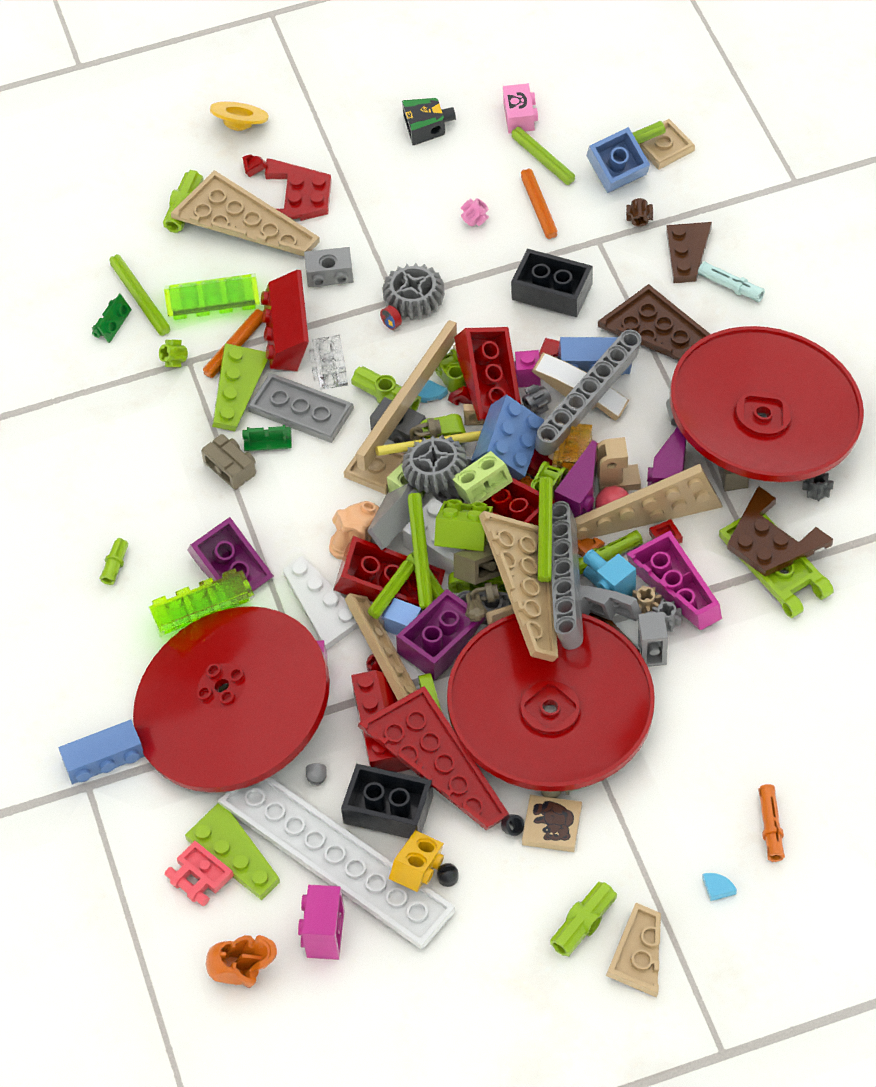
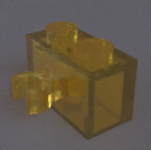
(573, 446)

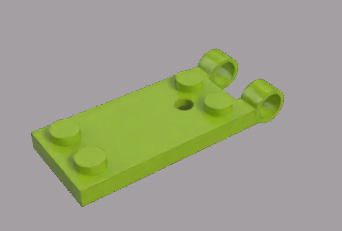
(785, 585)

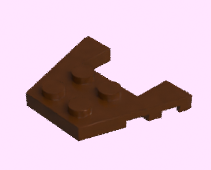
(766, 545)

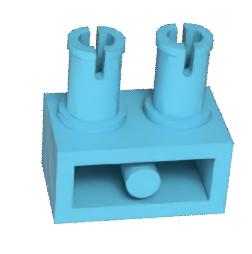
(611, 575)

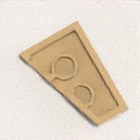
(638, 951)

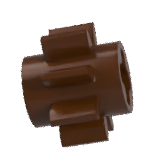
(639, 212)

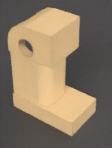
(614, 467)

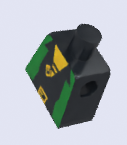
(426, 119)

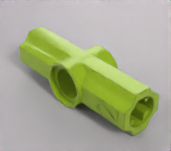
(189, 182)
(379, 385)
(583, 919)

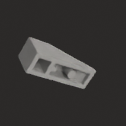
(391, 516)

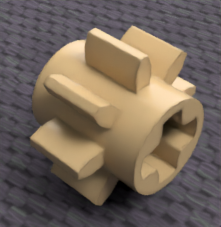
(646, 598)

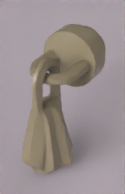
(433, 429)
(475, 609)

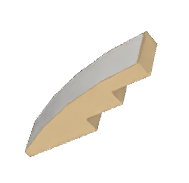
(565, 377)

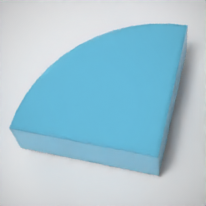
(432, 391)
(718, 886)

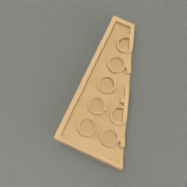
(236, 212)
(665, 500)
(516, 556)

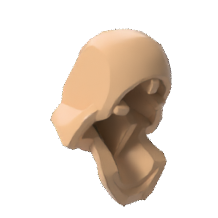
(349, 523)

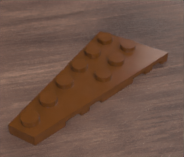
(657, 321)

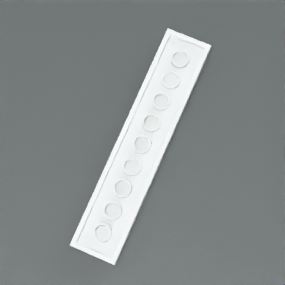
(338, 859)

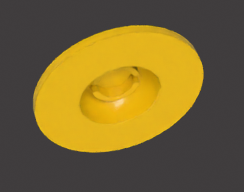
(238, 115)

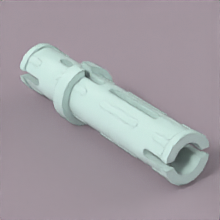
(738, 285)

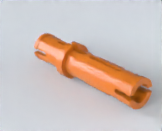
(772, 832)

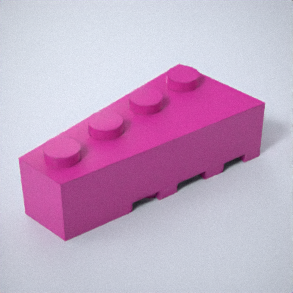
(669, 570)

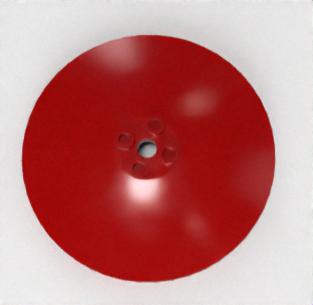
(751, 370)
(599, 696)
(252, 727)

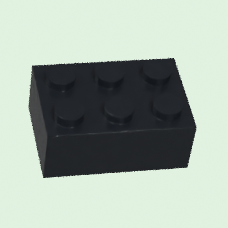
(552, 282)
(387, 801)

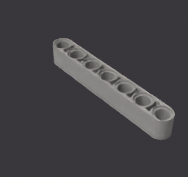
(586, 401)
(566, 577)

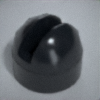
(515, 821)
(447, 878)

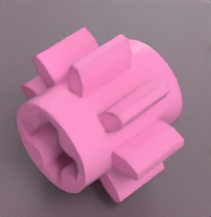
(474, 212)

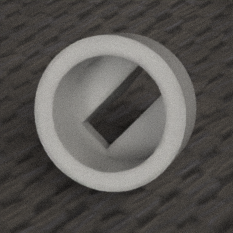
(316, 773)

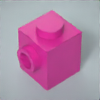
(524, 364)

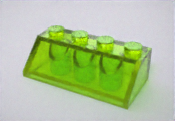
(212, 295)
(199, 602)

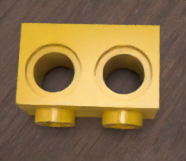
(416, 861)

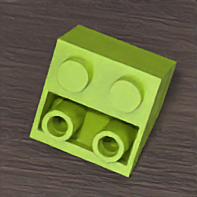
(460, 525)

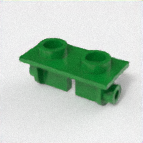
(112, 318)
(268, 439)

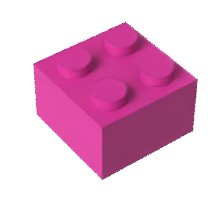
(322, 921)

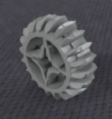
(414, 290)
(434, 464)

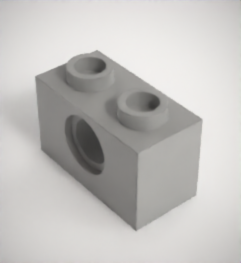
(328, 267)
(653, 638)

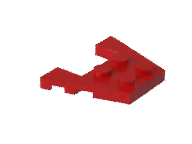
(306, 189)

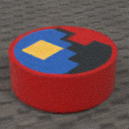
(391, 317)

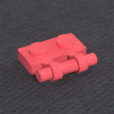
(204, 867)

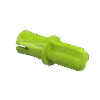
(114, 561)

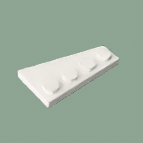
(319, 601)

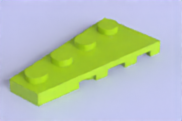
(237, 380)
(229, 843)

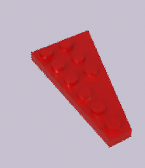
(428, 745)

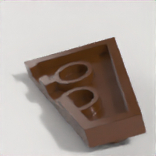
(686, 249)

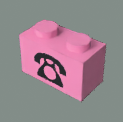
(519, 107)

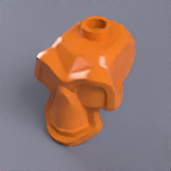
(240, 960)

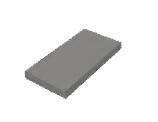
(300, 407)

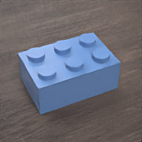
(510, 435)

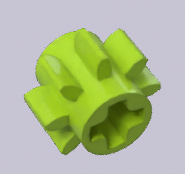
(173, 353)

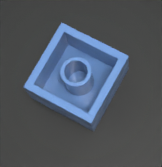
(618, 160)

